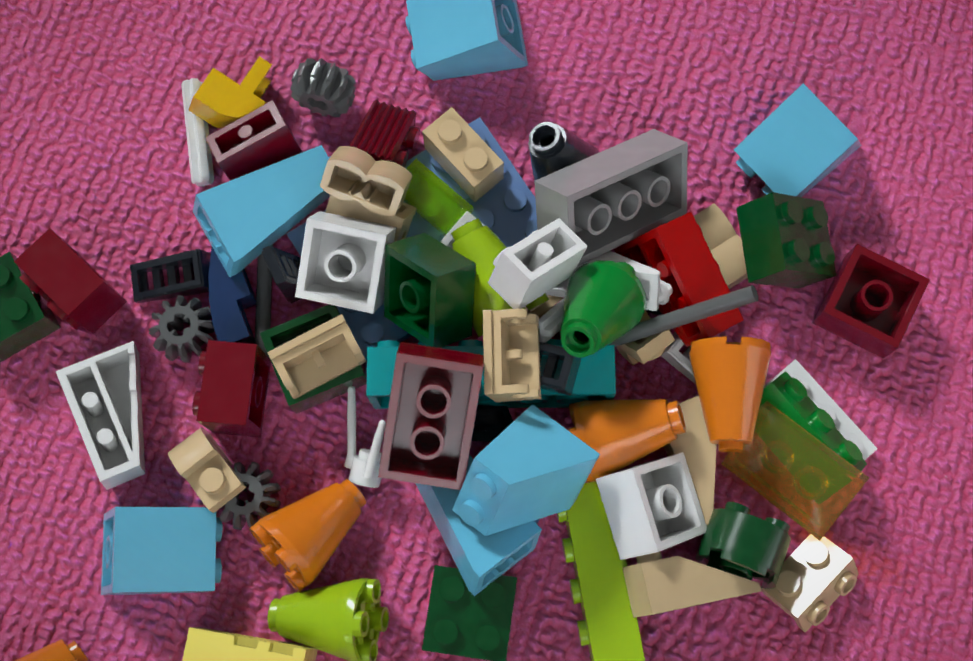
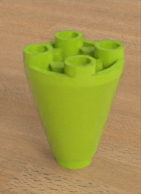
(482, 247)
(333, 618)

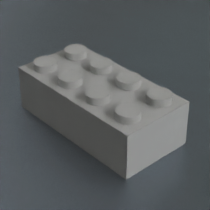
(617, 192)

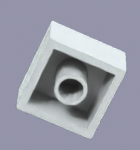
(344, 262)
(651, 506)

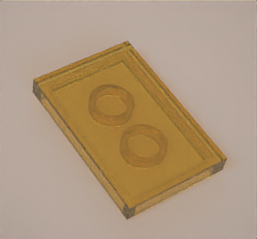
(796, 472)

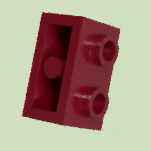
(253, 142)

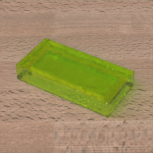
(434, 198)

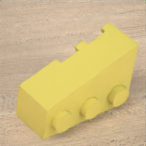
(216, 645)

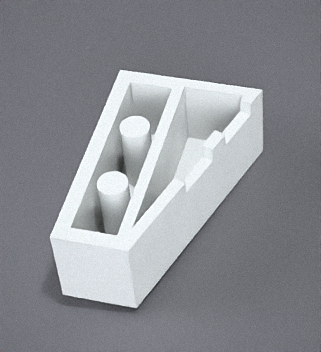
(108, 412)

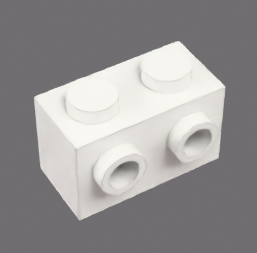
(536, 264)

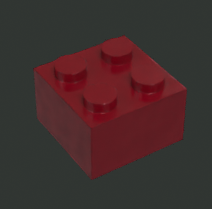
(68, 283)
(871, 301)
(232, 388)

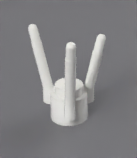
(366, 464)

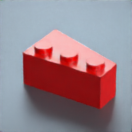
(690, 269)

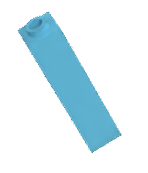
(260, 207)
(477, 556)

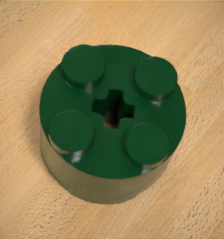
(745, 544)

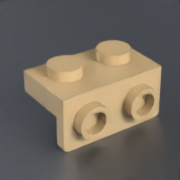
(813, 581)

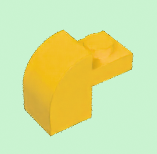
(225, 101)

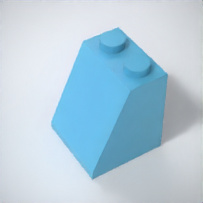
(465, 37)
(796, 145)
(524, 474)
(160, 550)

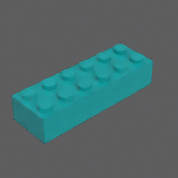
(593, 382)

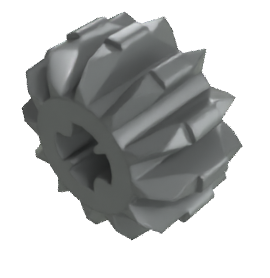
(323, 87)
(173, 321)
(259, 486)

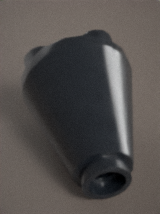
(555, 148)

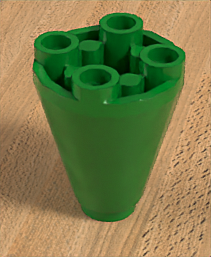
(600, 306)

